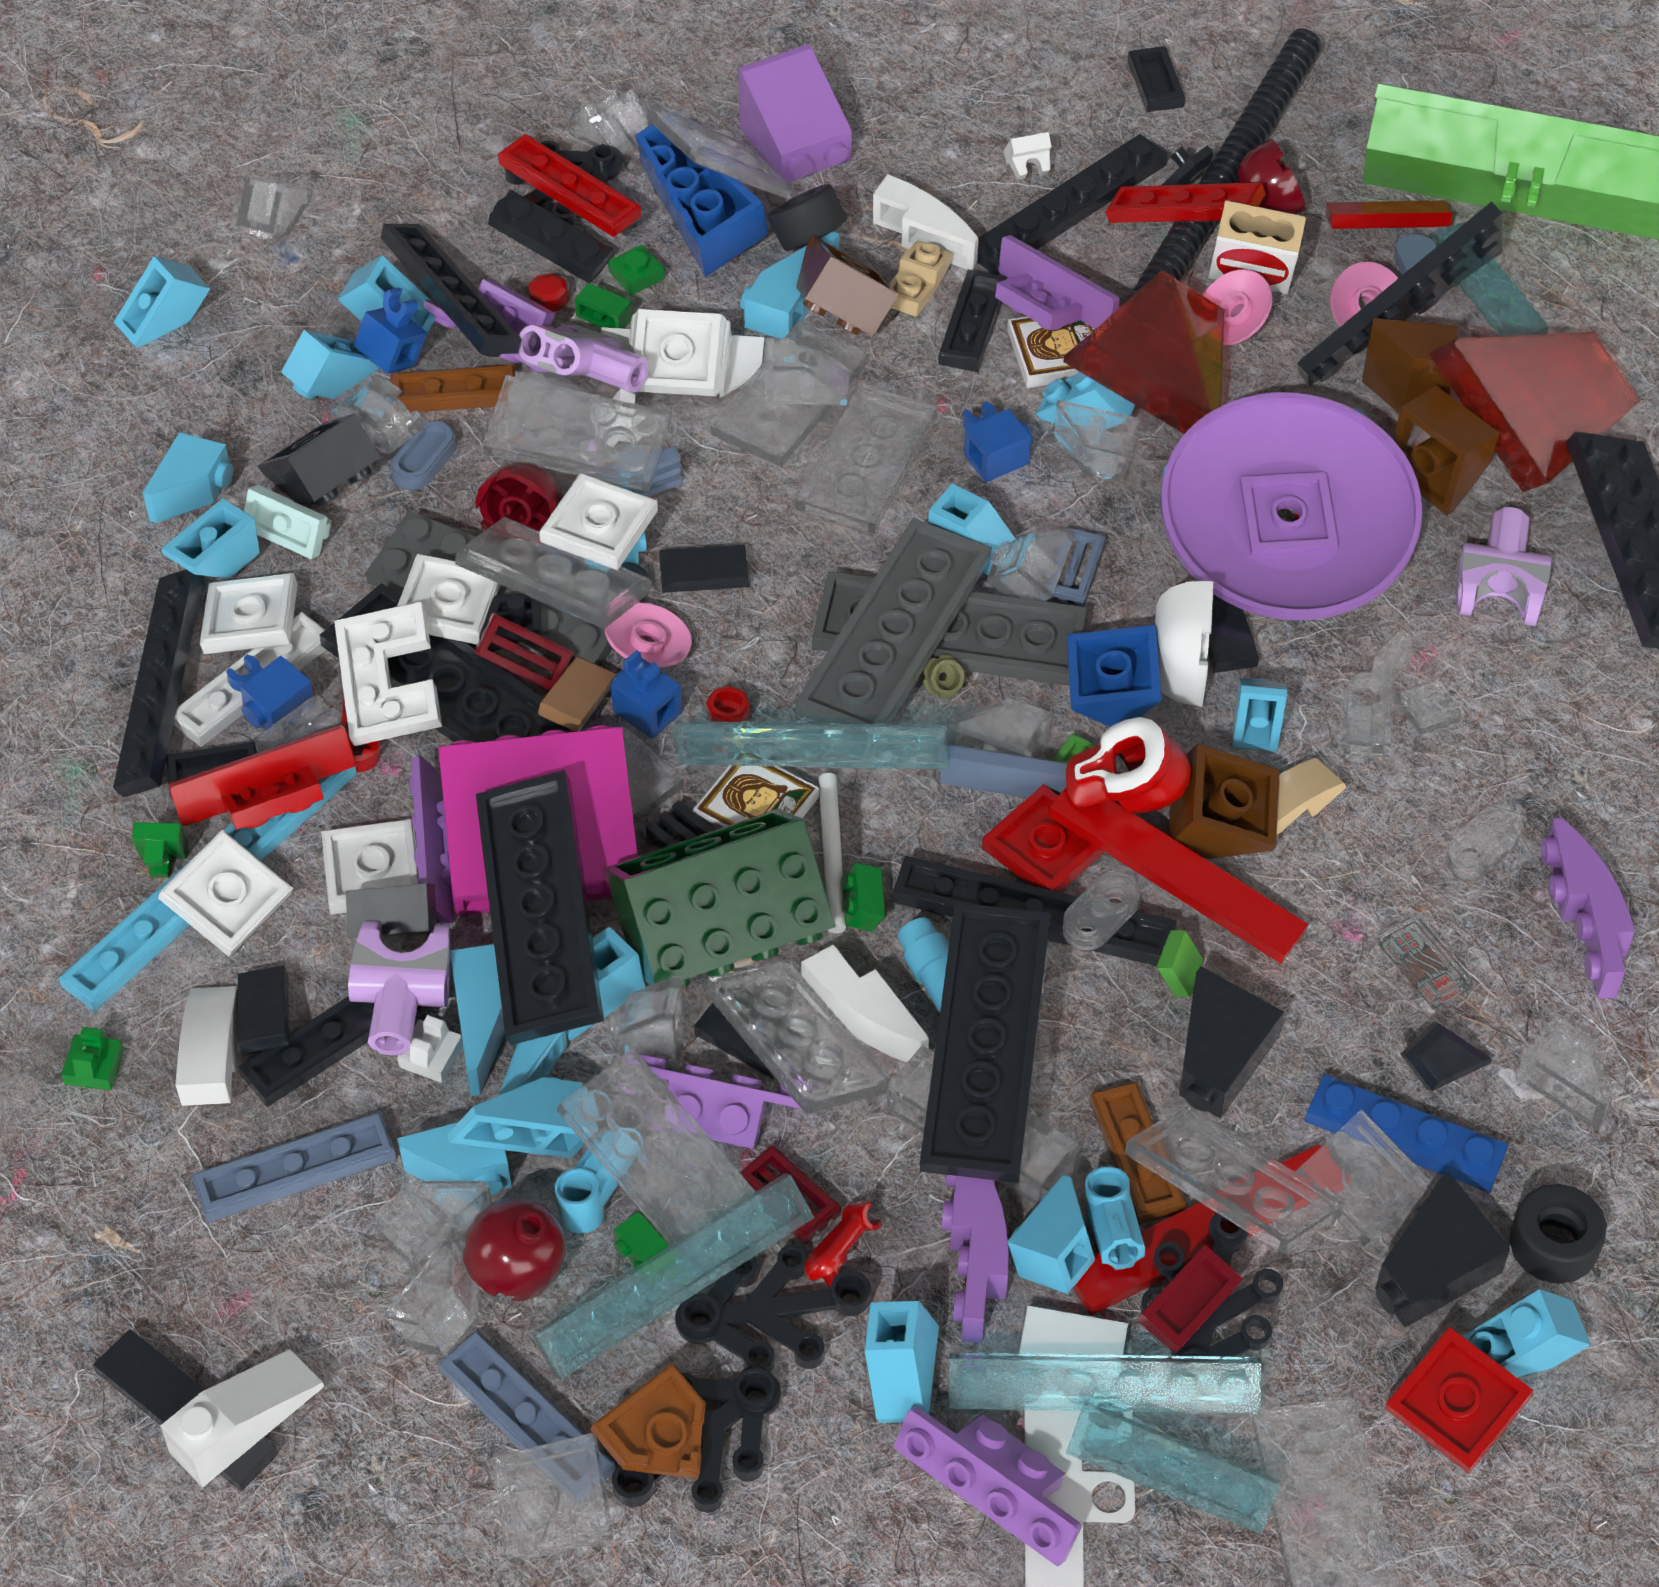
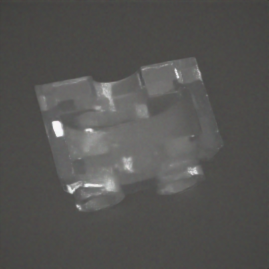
(381, 415)

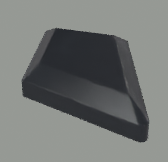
(1189, 166)
(519, 610)
(1442, 1057)

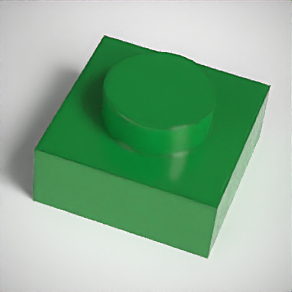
(636, 270)

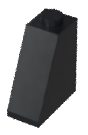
(1224, 1041)
(1440, 1255)

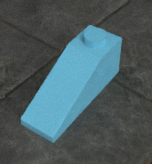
(773, 300)
(479, 1010)
(522, 1121)

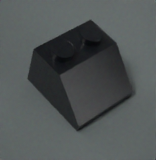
(322, 461)

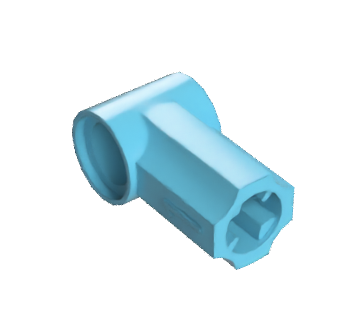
(583, 1194)
(1113, 1217)

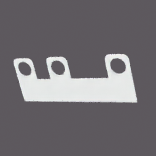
(1050, 1434)

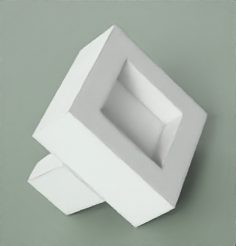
(1028, 150)
(431, 1049)

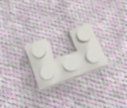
(371, 704)

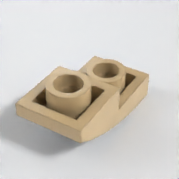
(919, 276)
(1307, 789)

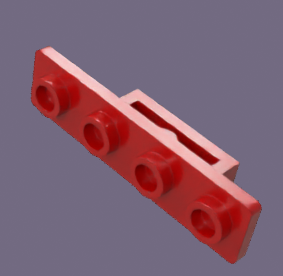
(264, 782)

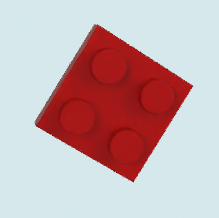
(1038, 846)
(1459, 1400)

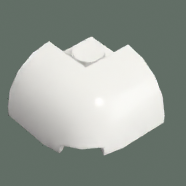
(1183, 640)

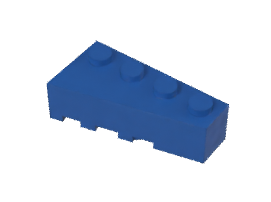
(708, 208)

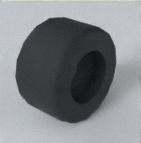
(805, 215)
(1564, 1207)

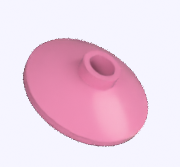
(1358, 282)
(1245, 300)
(653, 632)

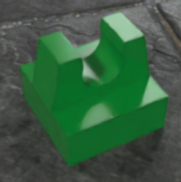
(159, 845)
(92, 1060)

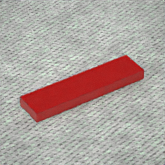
(569, 185)
(1180, 202)

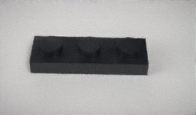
(550, 236)

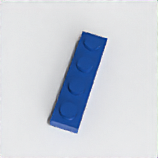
(1420, 1136)

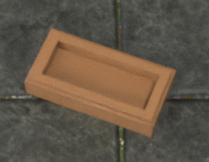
(576, 694)

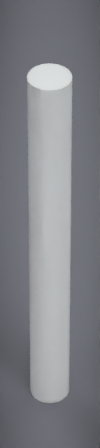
(832, 849)

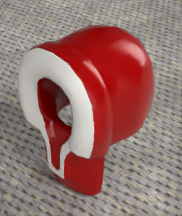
(1155, 763)

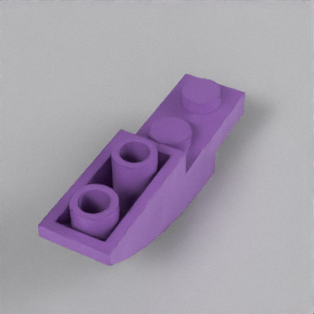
(1593, 899)
(982, 1244)

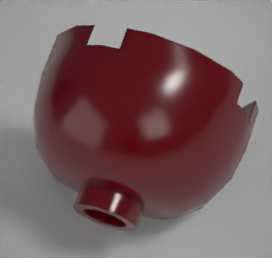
(1278, 181)
(520, 494)
(514, 1248)

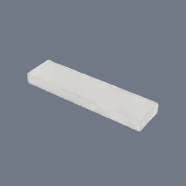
(220, 705)

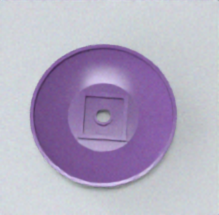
(1301, 455)

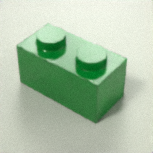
(603, 307)
(863, 897)
(638, 1240)

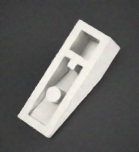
(237, 1414)

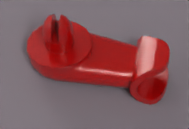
(832, 1251)

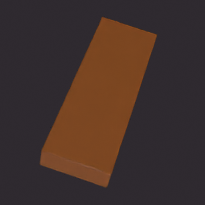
(451, 388)
(1120, 1116)

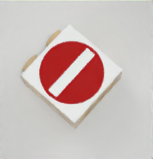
(1258, 242)

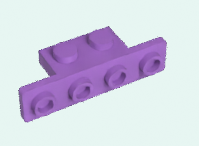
(1049, 289)
(515, 310)
(431, 835)
(722, 1109)
(995, 1477)

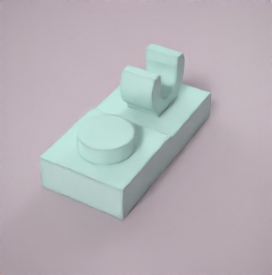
(287, 522)

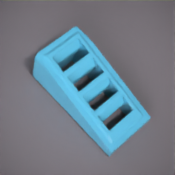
(533, 1060)

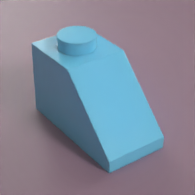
(368, 285)
(161, 301)
(326, 365)
(187, 477)
(216, 542)
(1258, 714)
(433, 1158)

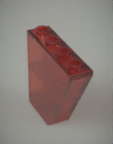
(1159, 352)
(1536, 395)

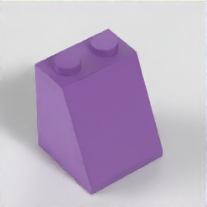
(793, 114)

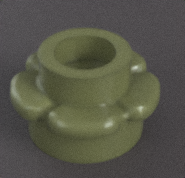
(954, 676)

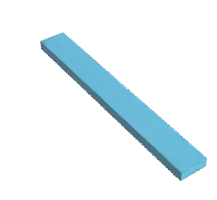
(155, 925)

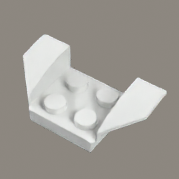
(690, 352)

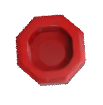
(548, 291)
(728, 705)

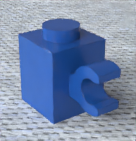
(390, 334)
(995, 442)
(270, 691)
(645, 695)

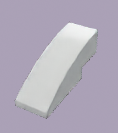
(923, 219)
(864, 1005)
(207, 1046)

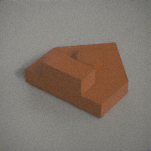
(656, 1427)

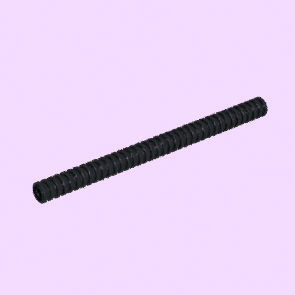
(1249, 131)

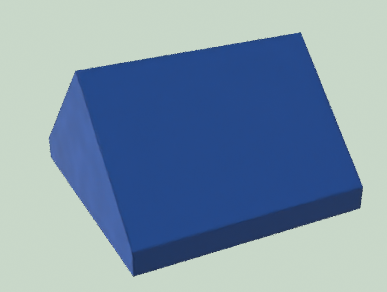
(1114, 673)

